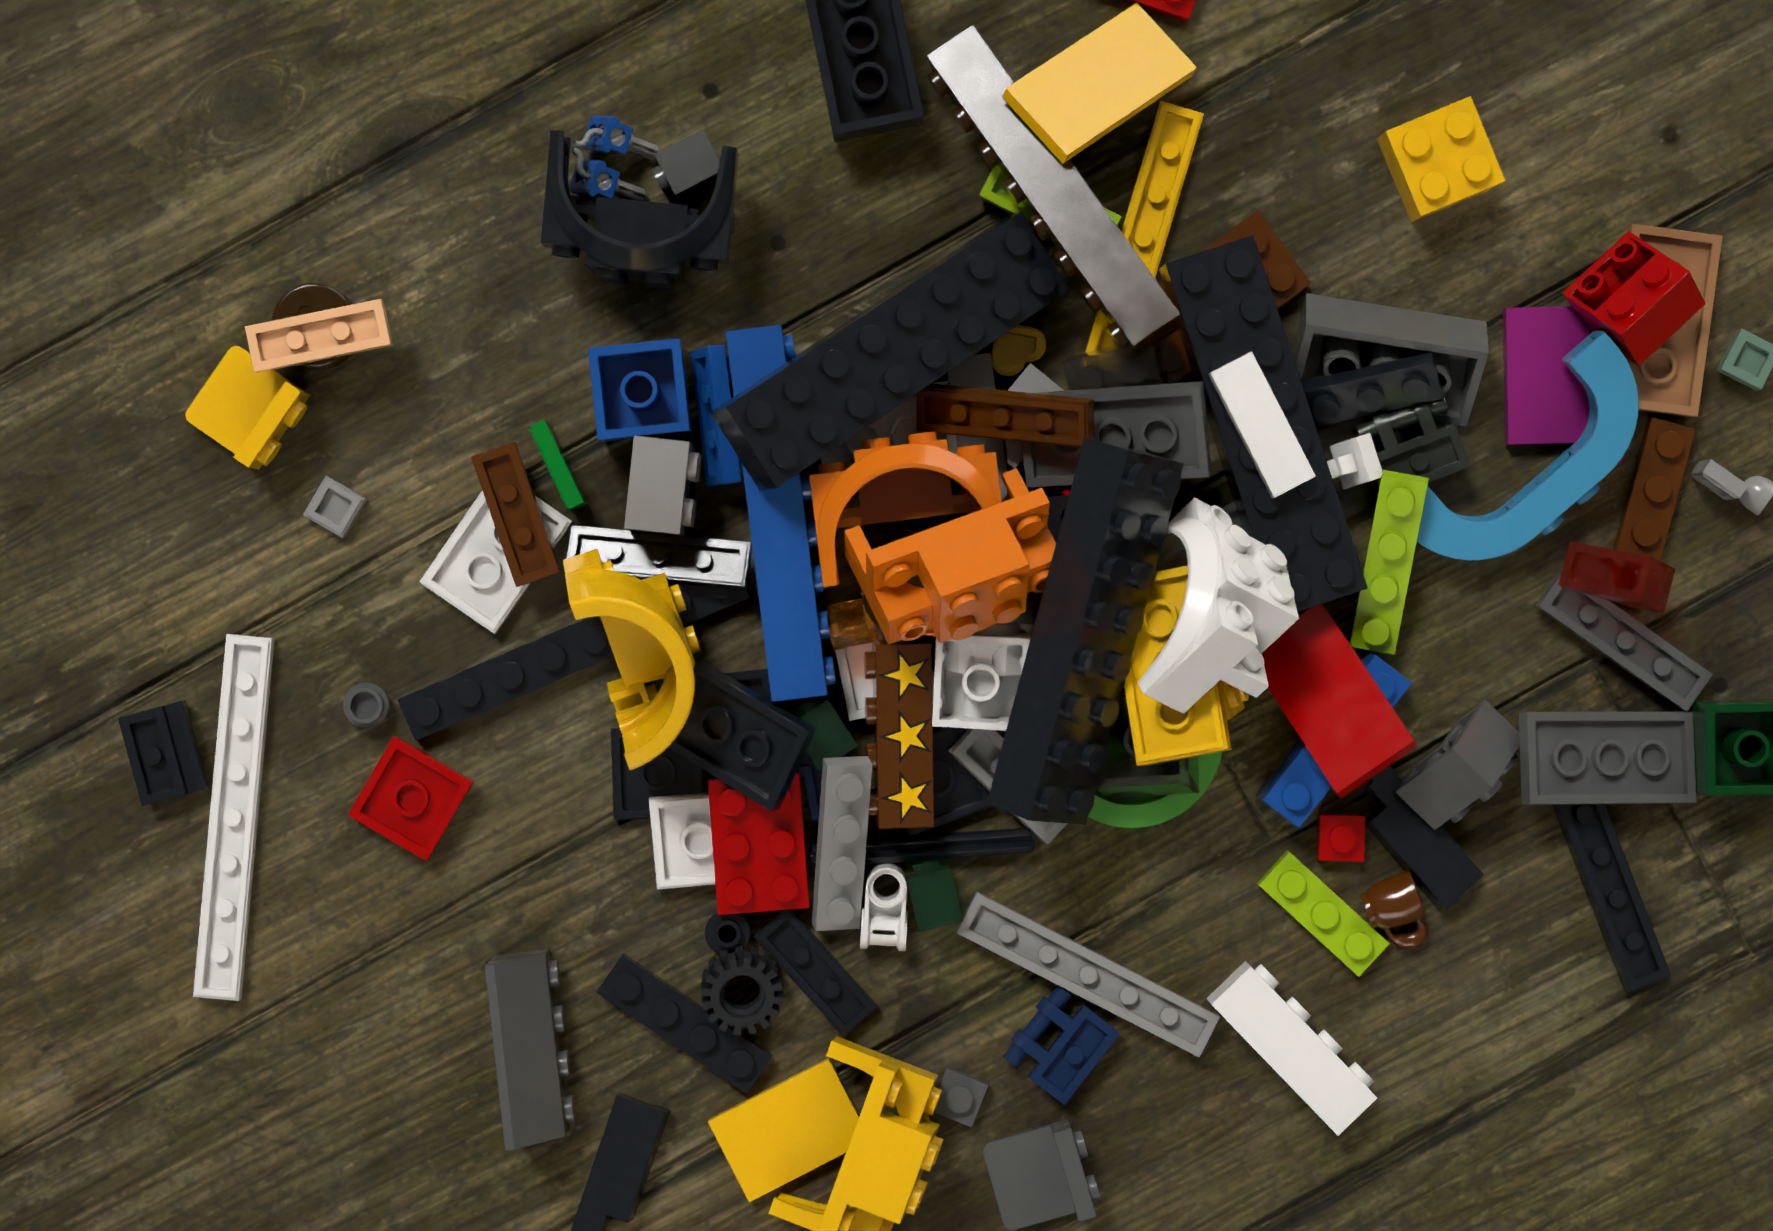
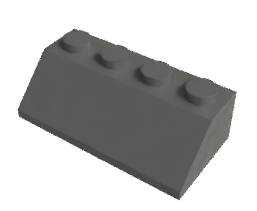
(1351, 335)
(528, 1047)

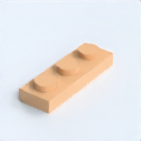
(318, 335)

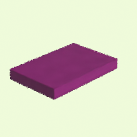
(1540, 392)

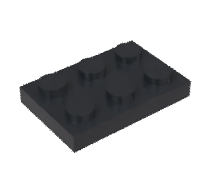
(742, 737)

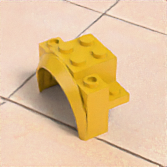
(886, 1152)

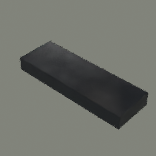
(816, 971)

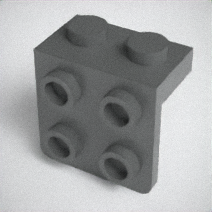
(1041, 1175)

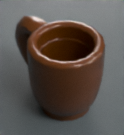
(1395, 904)

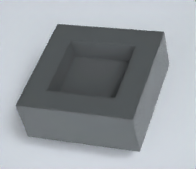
(960, 1096)

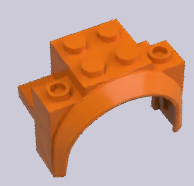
(899, 486)
(970, 568)

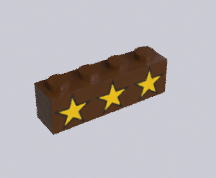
(901, 734)

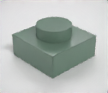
(1747, 359)

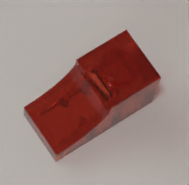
(1617, 576)

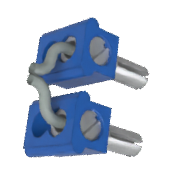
(593, 176)

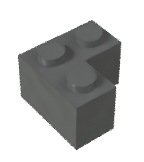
(1463, 767)

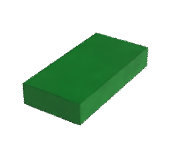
(557, 465)

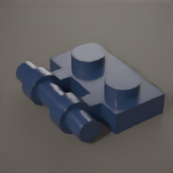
(1071, 1054)

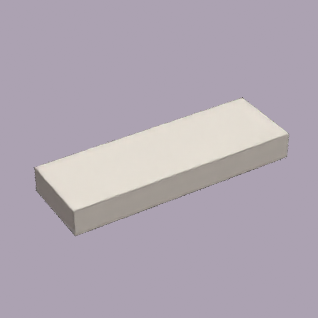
(1261, 425)

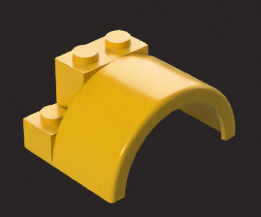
(647, 646)

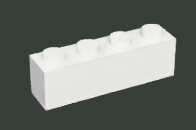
(1292, 1048)

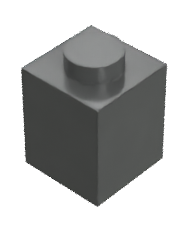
(687, 165)

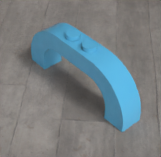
(1567, 480)

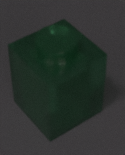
(831, 734)
(933, 895)

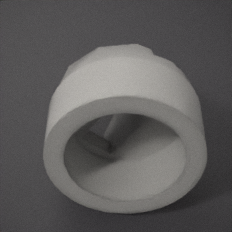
(1757, 494)

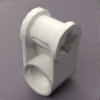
(884, 916)

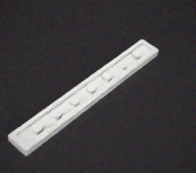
(233, 817)

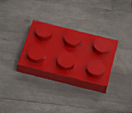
(757, 851)

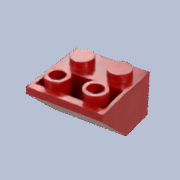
(1635, 297)

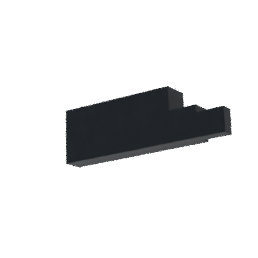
(1429, 854)
(621, 1163)

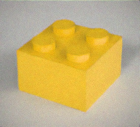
(1440, 159)

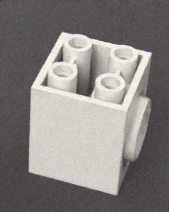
(979, 677)

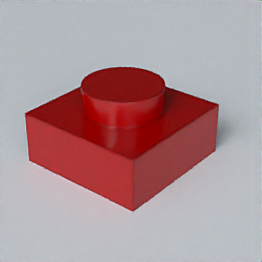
(1340, 837)

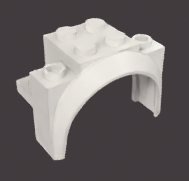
(1230, 612)

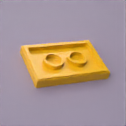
(786, 1129)

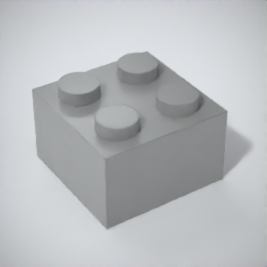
(661, 486)

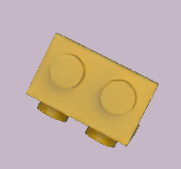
(247, 408)

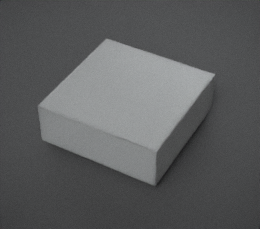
(1719, 480)
(335, 506)

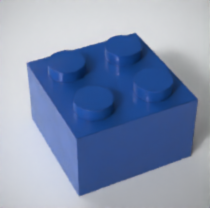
(640, 390)

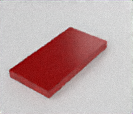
(1334, 702)

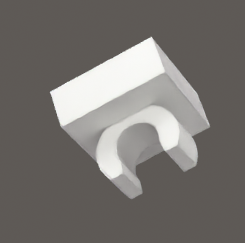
(1355, 461)

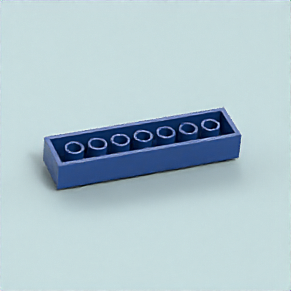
(782, 545)

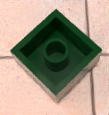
(1733, 746)

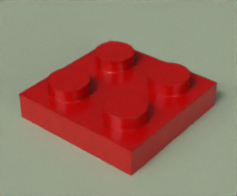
(411, 798)

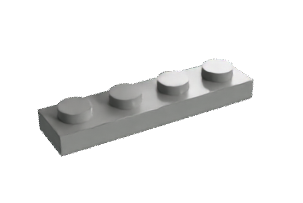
(841, 843)

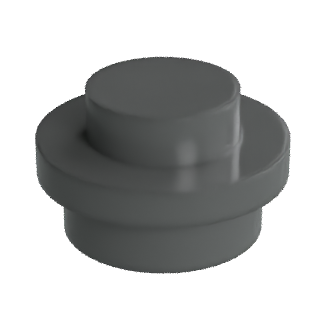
(366, 705)

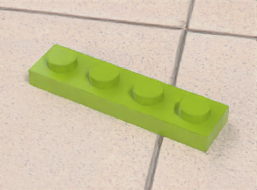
(1389, 561)

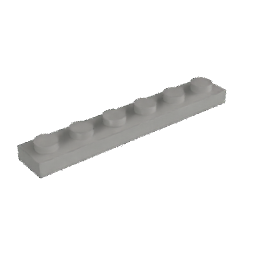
(1087, 974)

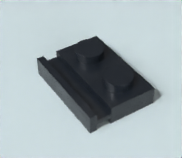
(163, 752)

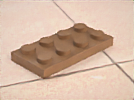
(1675, 372)

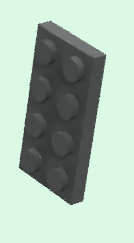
(1146, 418)
(1607, 758)

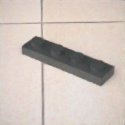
(1626, 643)

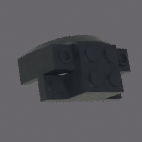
(637, 236)

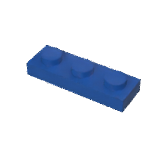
(712, 389)

